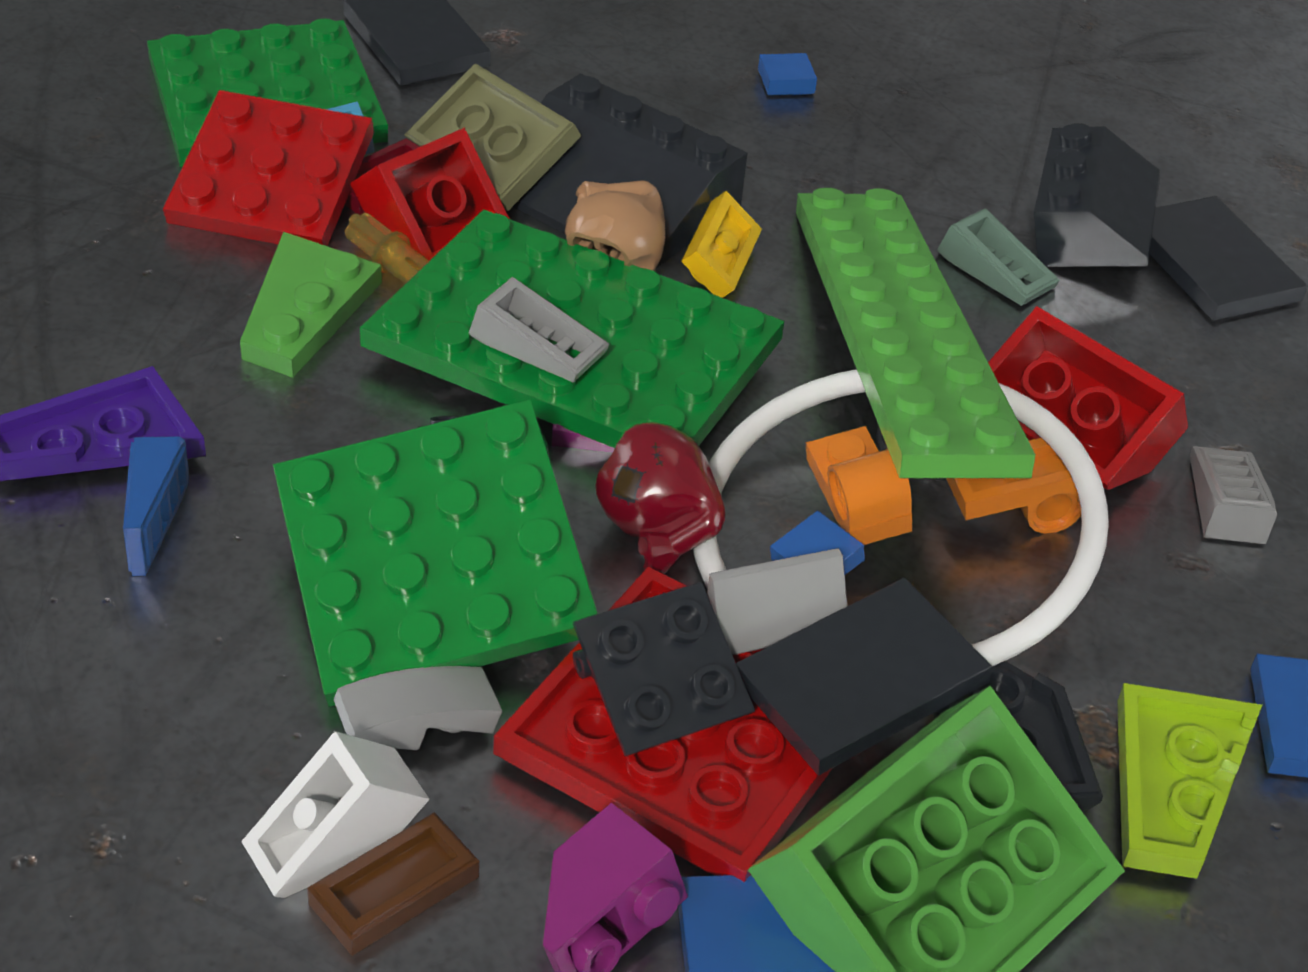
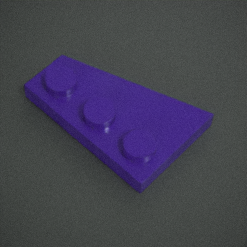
(93, 427)

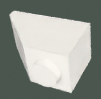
(333, 812)

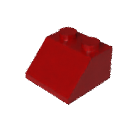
(429, 192)

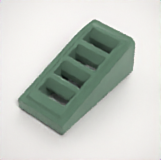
(996, 257)

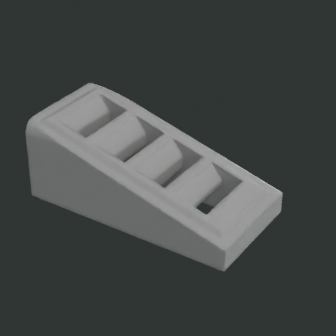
(521, 324)
(1232, 495)

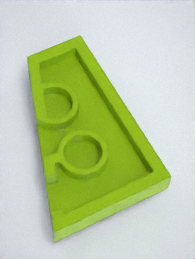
(1176, 773)

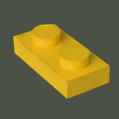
(721, 245)

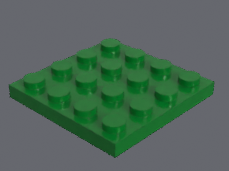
(279, 62)
(433, 548)

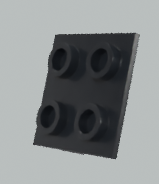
(661, 668)

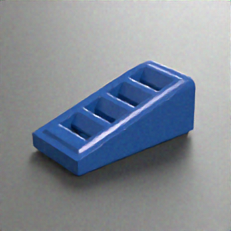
(153, 494)

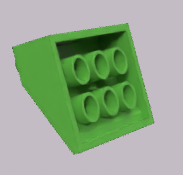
(942, 855)

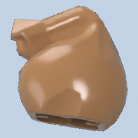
(620, 221)

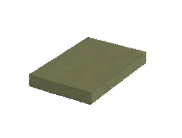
(508, 129)

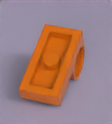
(861, 485)
(1046, 499)

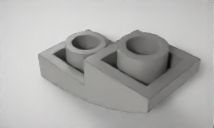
(404, 703)

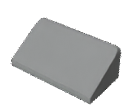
(776, 598)

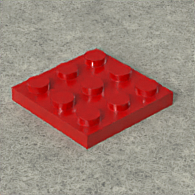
(269, 169)

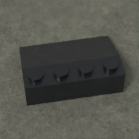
(634, 143)

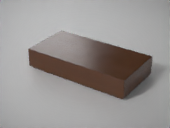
(393, 883)

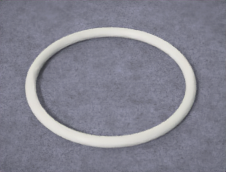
(1059, 437)

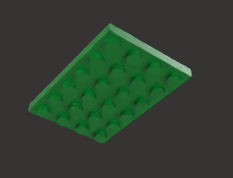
(670, 352)

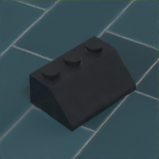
(1094, 200)

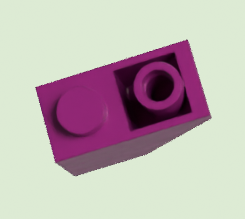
(607, 892)

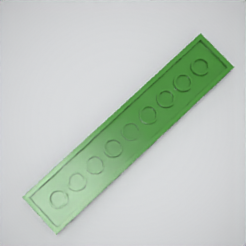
(911, 340)

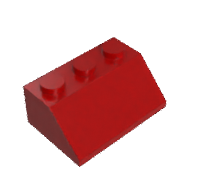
(1105, 400)

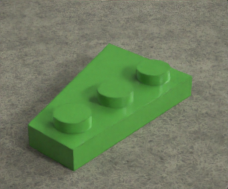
(304, 302)

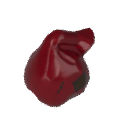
(662, 492)

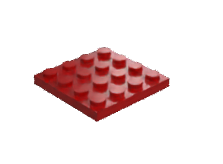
(706, 796)

